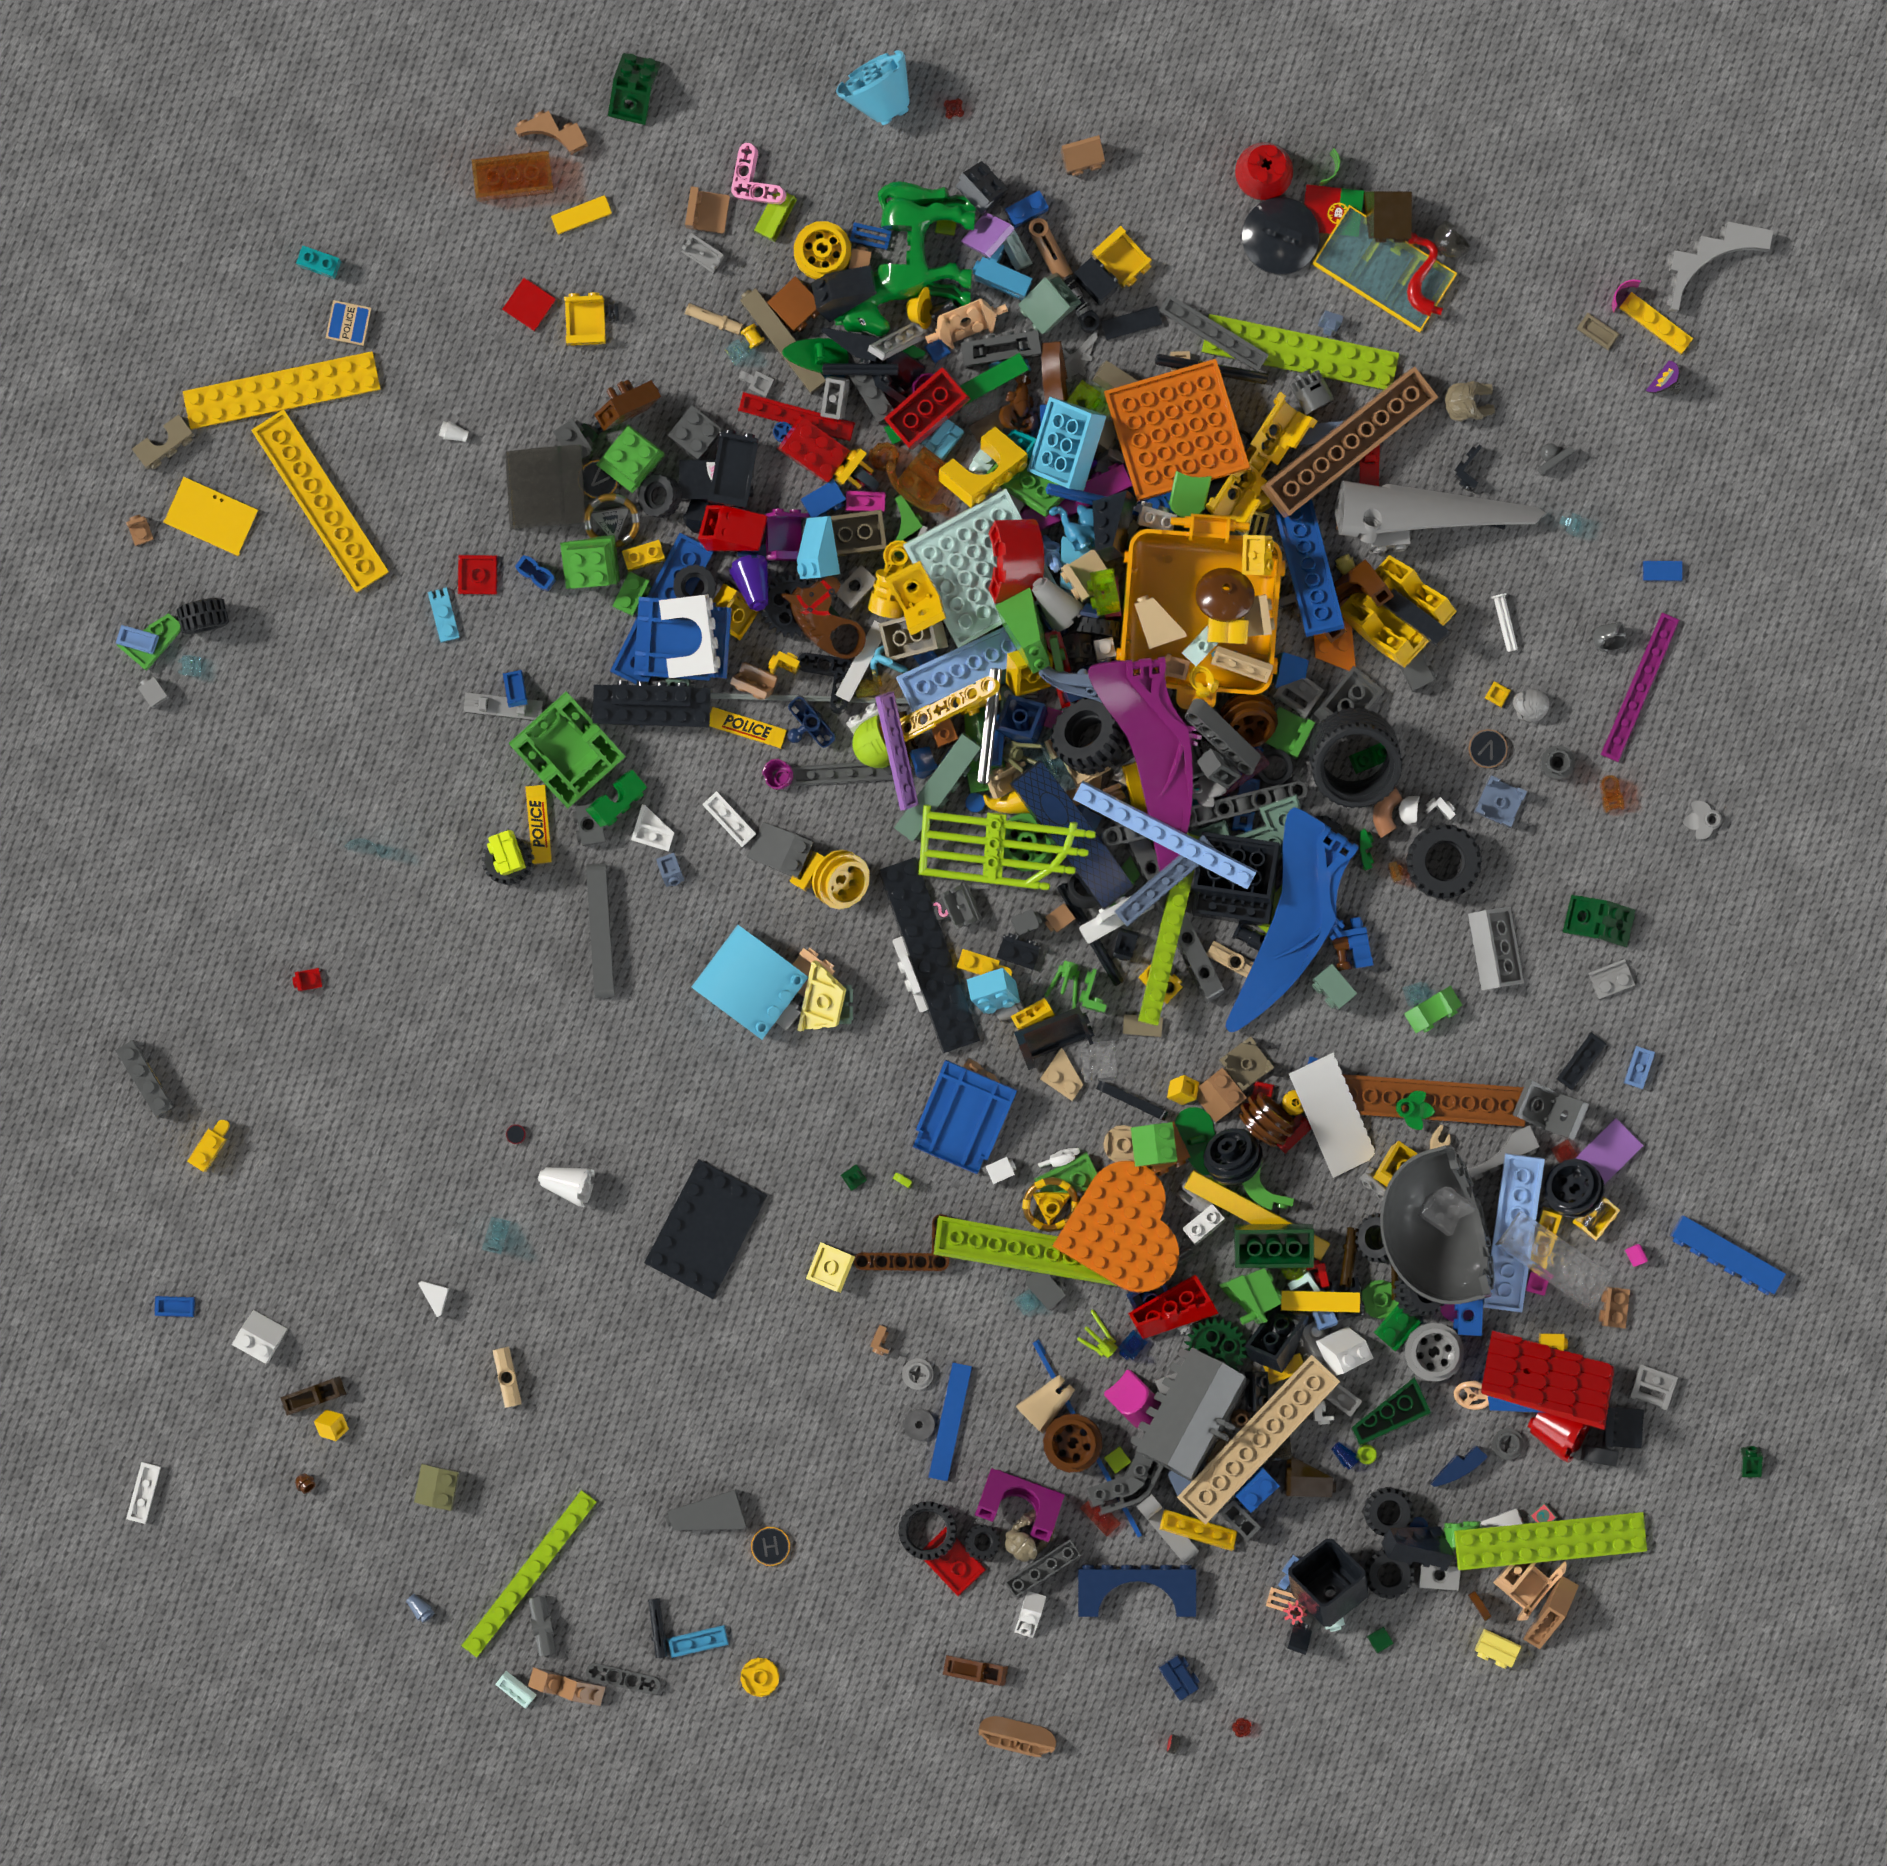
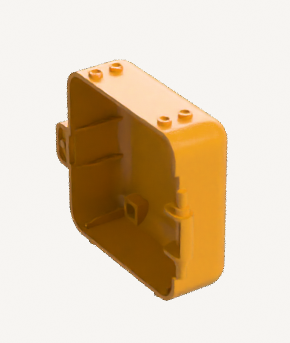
(1168, 569)

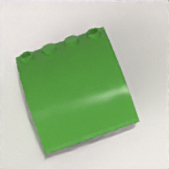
(566, 750)

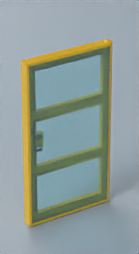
(1380, 269)

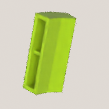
(775, 217)

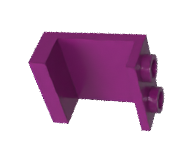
(783, 534)

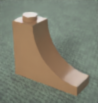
(1552, 1613)

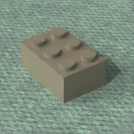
(859, 533)
(900, 644)

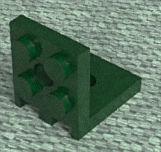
(633, 82)
(1600, 920)

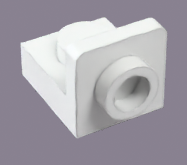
(1317, 1414)

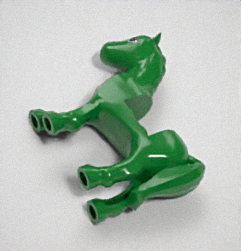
(913, 211)

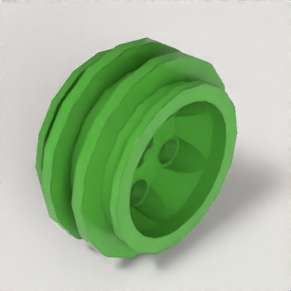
(1044, 857)

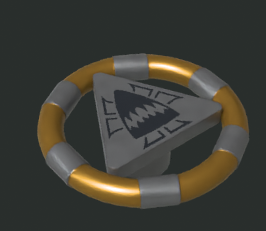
(612, 519)

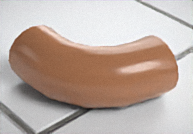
(1383, 813)

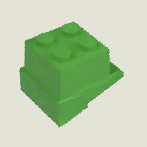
(630, 459)
(590, 562)
(1254, 1294)

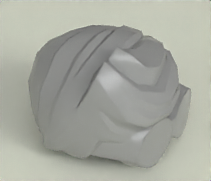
(1531, 705)

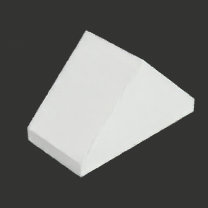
(435, 1295)

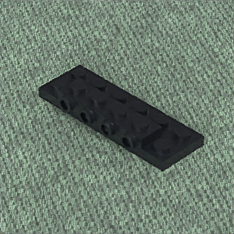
(651, 705)

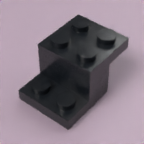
(981, 187)

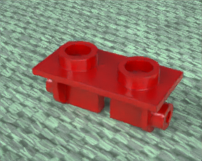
(1300, 1129)

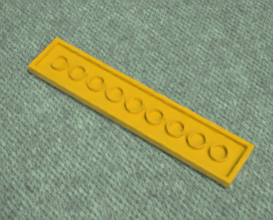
(281, 390)
(320, 501)

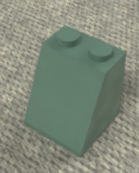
(1049, 303)

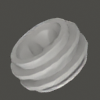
(1448, 1336)

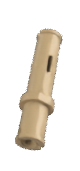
(714, 319)

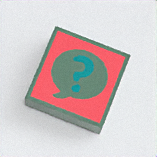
(1542, 1514)

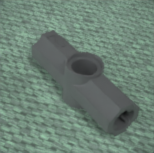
(542, 1625)

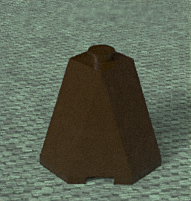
(1306, 1480)

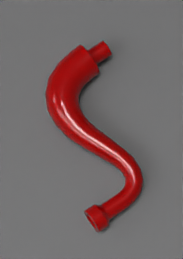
(1414, 291)

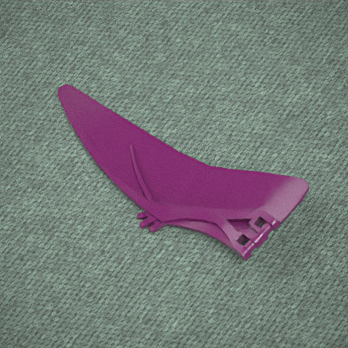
(1156, 737)

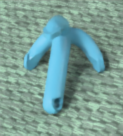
(885, 661)

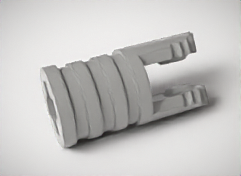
(1193, 1200)

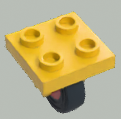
(862, 477)

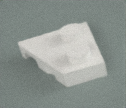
(652, 831)

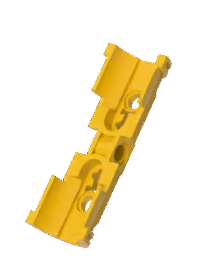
(1290, 430)

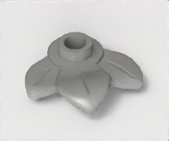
(1207, 791)
(1699, 819)

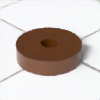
(1479, 1606)

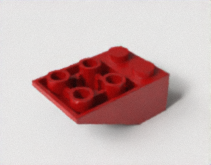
(731, 529)

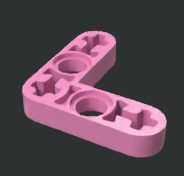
(747, 181)

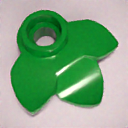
(1417, 1109)

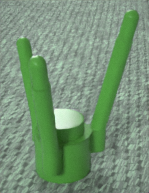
(1068, 971)

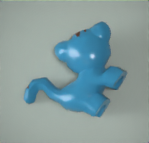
(1078, 534)

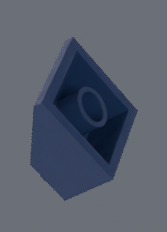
(1022, 719)

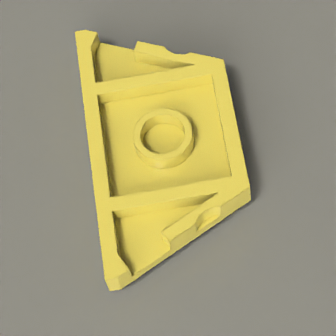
(822, 1000)

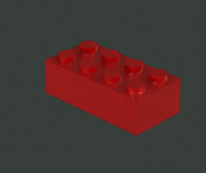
(927, 408)

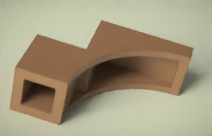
(544, 124)
(566, 1687)

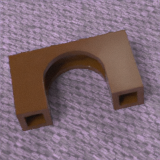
(1360, 580)

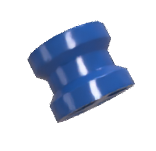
(780, 430)

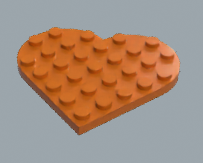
(1121, 1230)

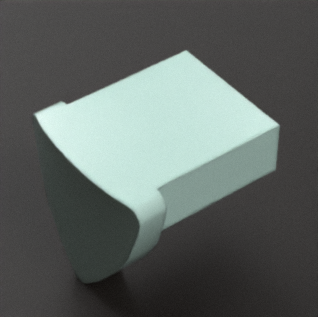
(1307, 1278)

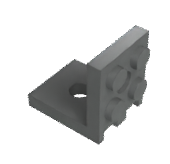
(1551, 1110)

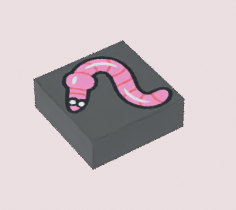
(940, 909)

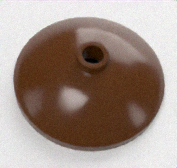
(1225, 604)

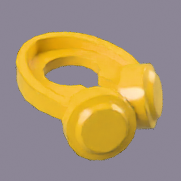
(1200, 690)

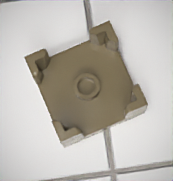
(1246, 1063)

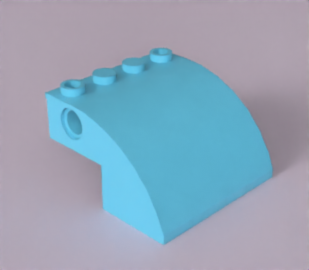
(750, 982)

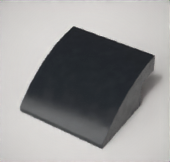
(1228, 901)

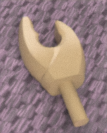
(1434, 1142)

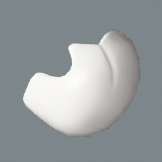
(1408, 810)

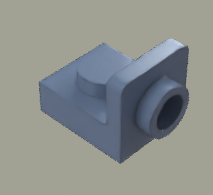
(670, 870)

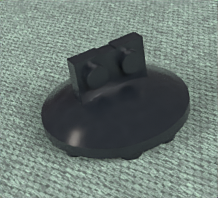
(1280, 236)

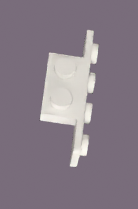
(1104, 922)
(906, 967)

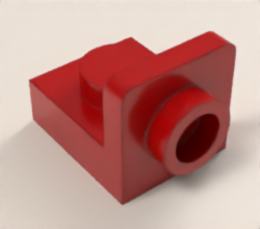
(307, 979)
(1320, 1276)

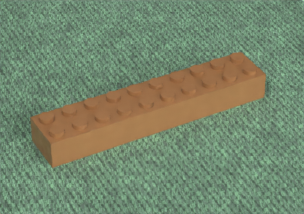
(1349, 442)

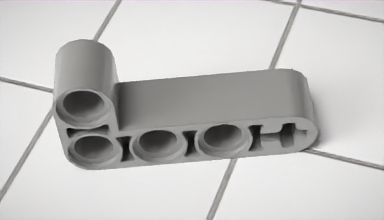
(1180, 1545)

